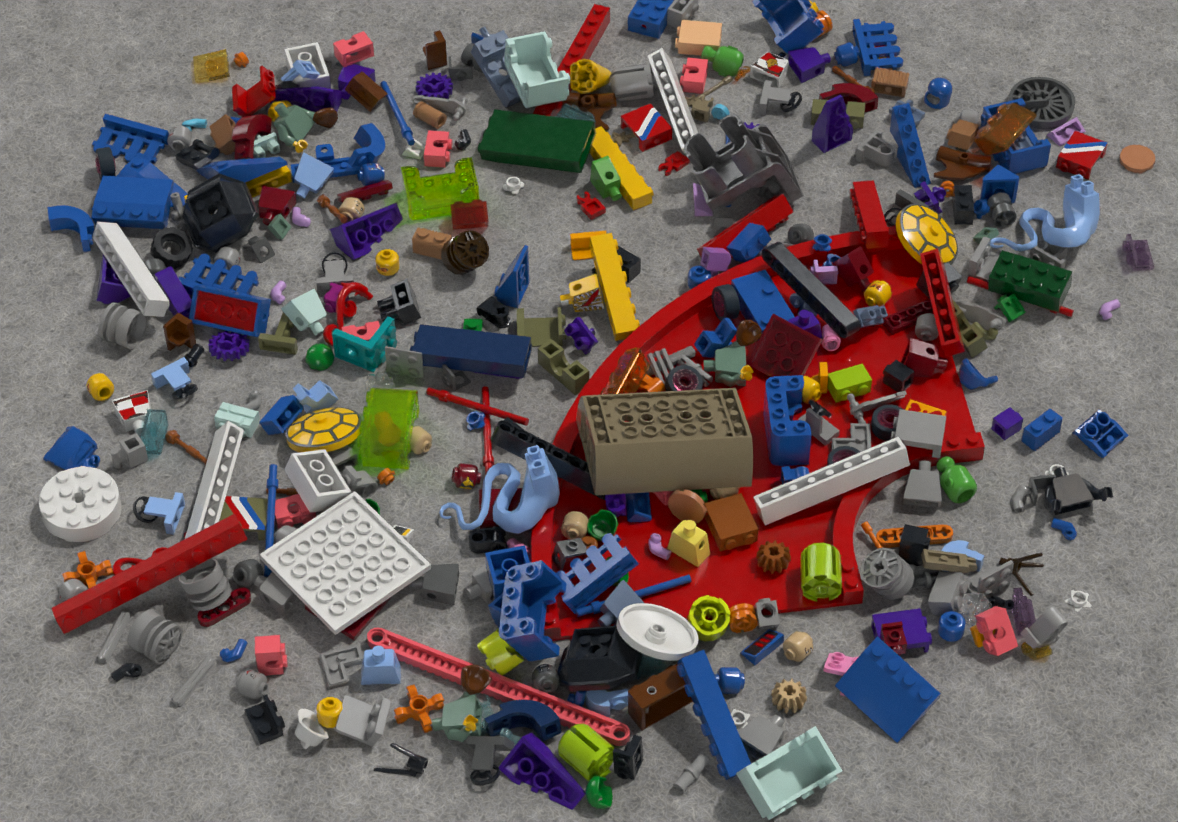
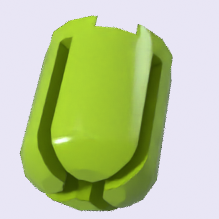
(821, 571)
(586, 751)

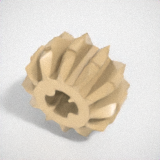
(789, 696)

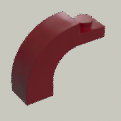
(245, 133)

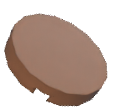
(1137, 158)
(687, 505)

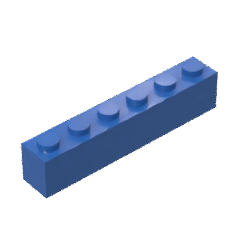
(713, 713)

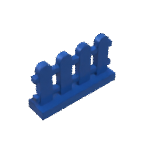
(862, 43)
(130, 130)
(216, 270)
(602, 578)

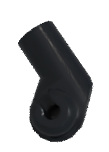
(465, 140)
(997, 601)
(127, 670)

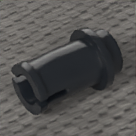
(194, 355)

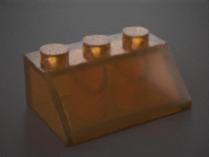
(1003, 128)
(628, 373)

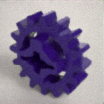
(434, 86)
(228, 345)

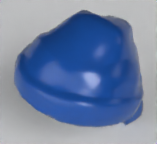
(971, 377)

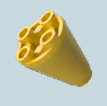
(588, 76)

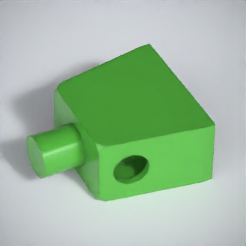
(605, 178)

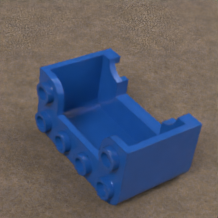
(791, 21)
(1021, 159)
(786, 439)
(524, 607)

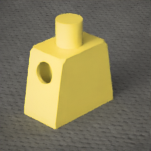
(689, 542)

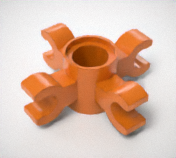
(88, 572)
(419, 701)

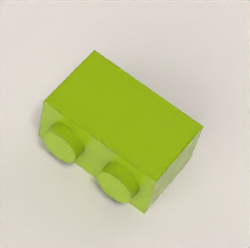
(847, 381)

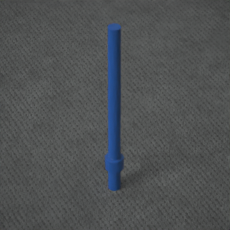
(405, 130)
(272, 485)
(594, 607)

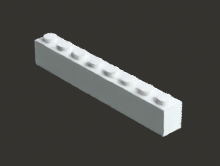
(673, 96)
(130, 269)
(215, 478)
(831, 480)

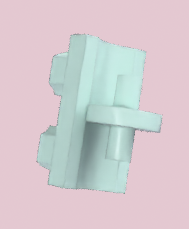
(265, 143)

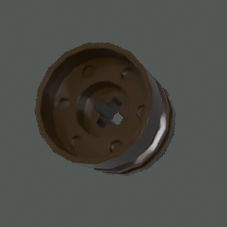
(465, 252)

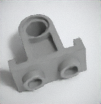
(876, 149)
(1050, 254)
(359, 481)
(1045, 628)

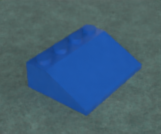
(133, 202)
(887, 689)

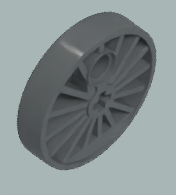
(1057, 107)

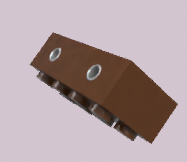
(657, 697)

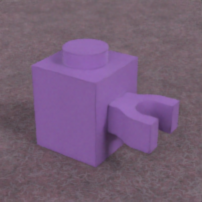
(715, 260)

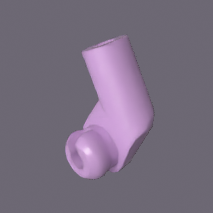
(298, 218)
(276, 292)
(1107, 307)
(656, 547)

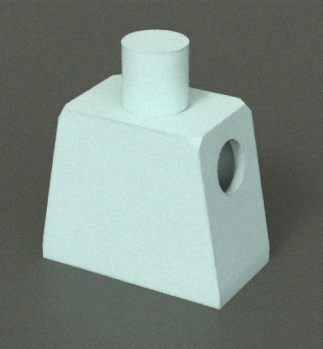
(306, 312)

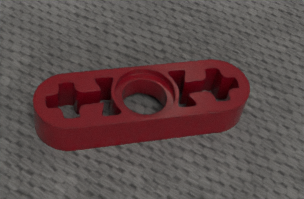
(240, 603)

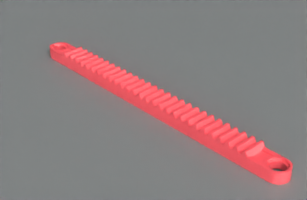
(500, 687)

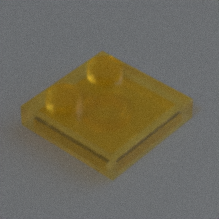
(211, 66)

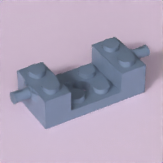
(490, 57)

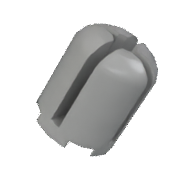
(632, 82)

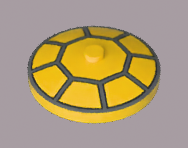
(924, 230)
(324, 429)

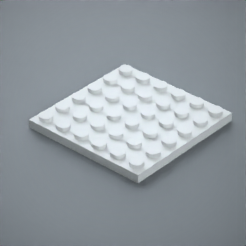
(345, 562)

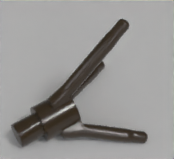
(1018, 563)

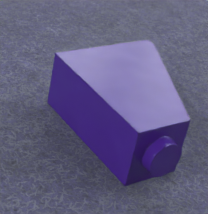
(175, 292)

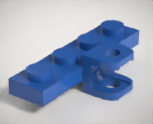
(340, 165)

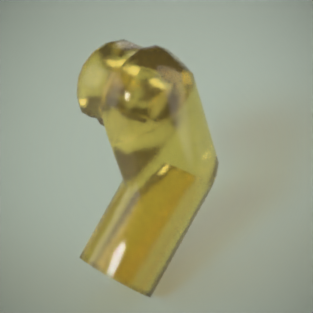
(1037, 653)

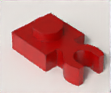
(675, 161)
(591, 207)

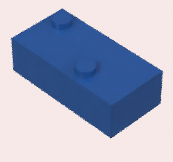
(760, 298)

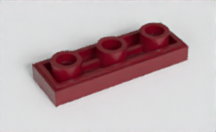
(367, 191)
(907, 317)

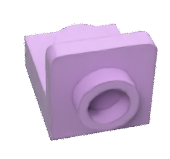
(824, 274)

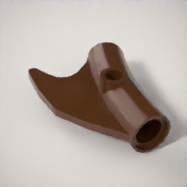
(594, 103)
(961, 164)

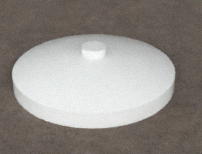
(657, 631)

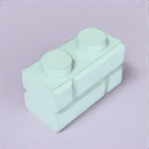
(240, 416)

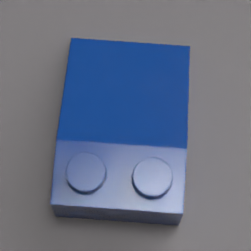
(514, 280)

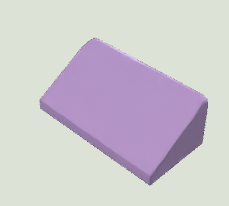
(1063, 133)
(700, 205)

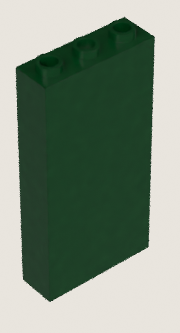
(537, 141)

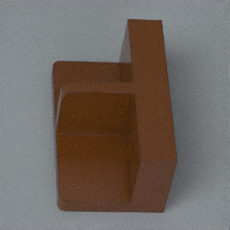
(436, 52)
(365, 91)
(179, 331)

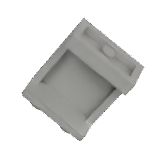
(920, 430)

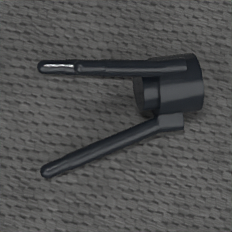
(415, 763)

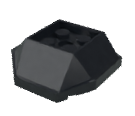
(230, 222)
(597, 660)

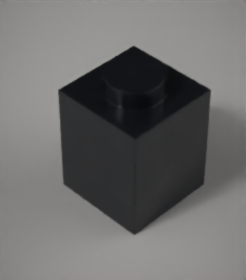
(898, 376)

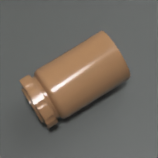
(429, 115)

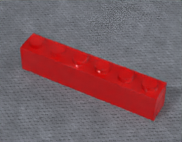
(869, 214)
(768, 215)
(942, 302)

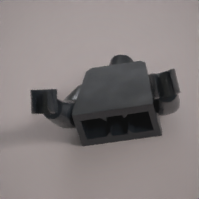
(1072, 493)

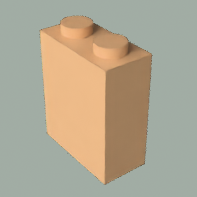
(696, 35)

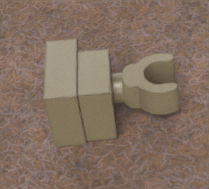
(701, 109)

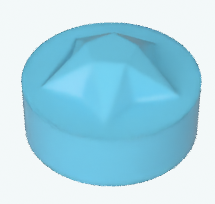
(720, 111)

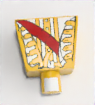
(584, 295)

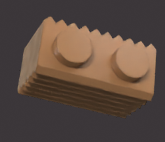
(890, 82)
(222, 134)
(962, 134)
(429, 242)

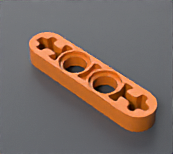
(939, 539)

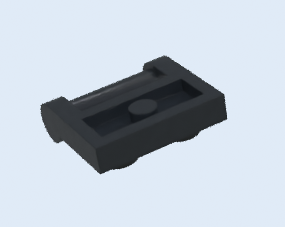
(193, 158)

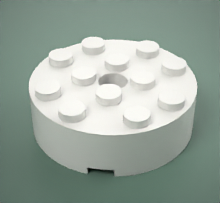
(80, 504)

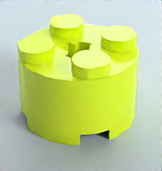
(713, 608)
(499, 653)

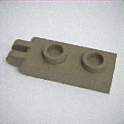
(948, 561)

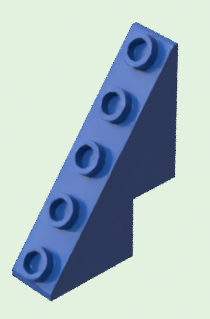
(909, 147)

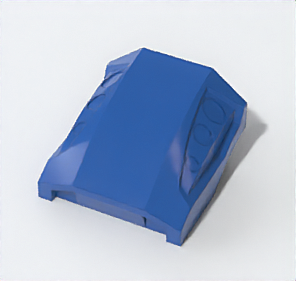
(1100, 433)
(71, 449)

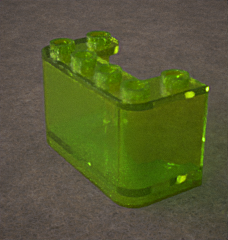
(433, 194)
(388, 427)

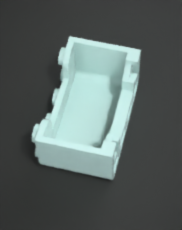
(533, 70)
(789, 773)

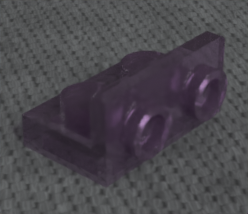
(1138, 254)
(1022, 611)

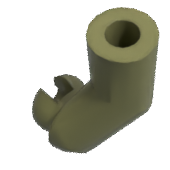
(987, 334)

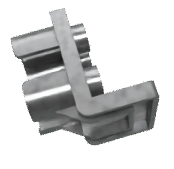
(740, 164)

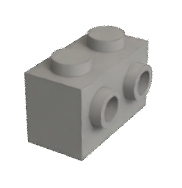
(681, 10)
(947, 592)

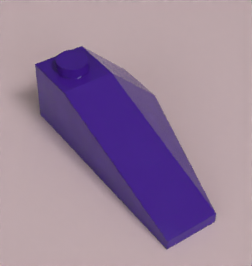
(310, 97)
(832, 125)
(361, 233)
(110, 286)
(538, 767)

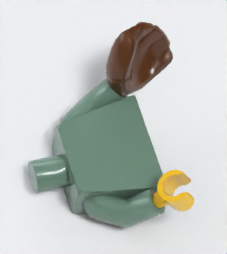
(296, 122)
(730, 361)
(464, 715)

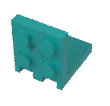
(362, 352)

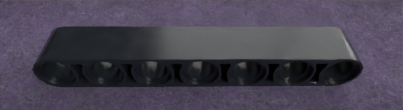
(811, 290)
(565, 464)

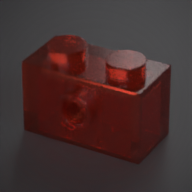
(469, 214)

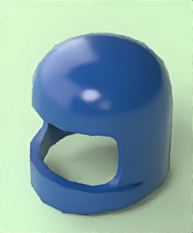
(939, 88)

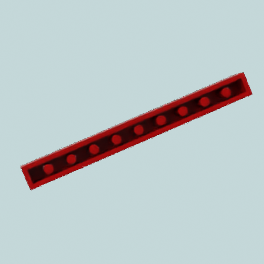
(581, 48)
(149, 574)

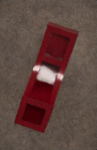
(852, 93)

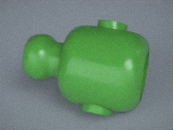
(724, 60)
(956, 480)

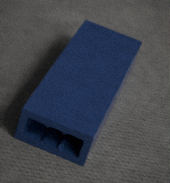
(473, 350)

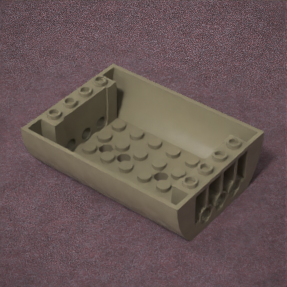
(666, 449)

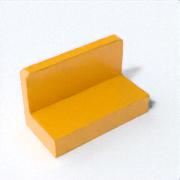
(580, 244)

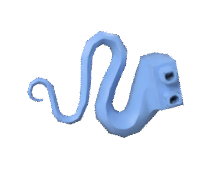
(1080, 214)
(538, 494)

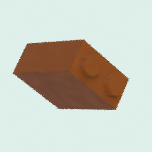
(731, 522)

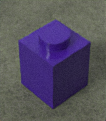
(1007, 423)

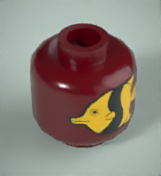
(466, 476)

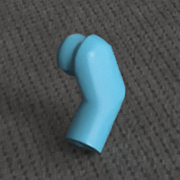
(201, 123)

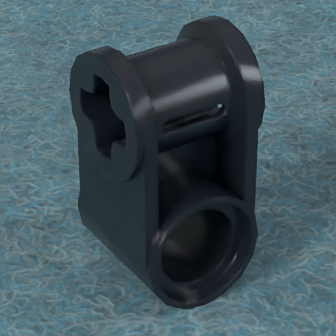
(494, 312)
(486, 540)

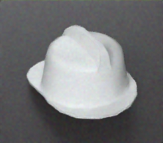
(309, 729)

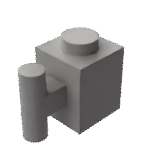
(132, 450)

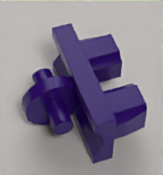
(933, 196)
(582, 335)
(616, 504)

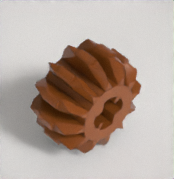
(773, 557)

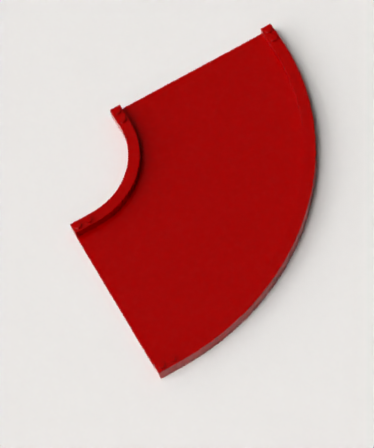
(736, 572)

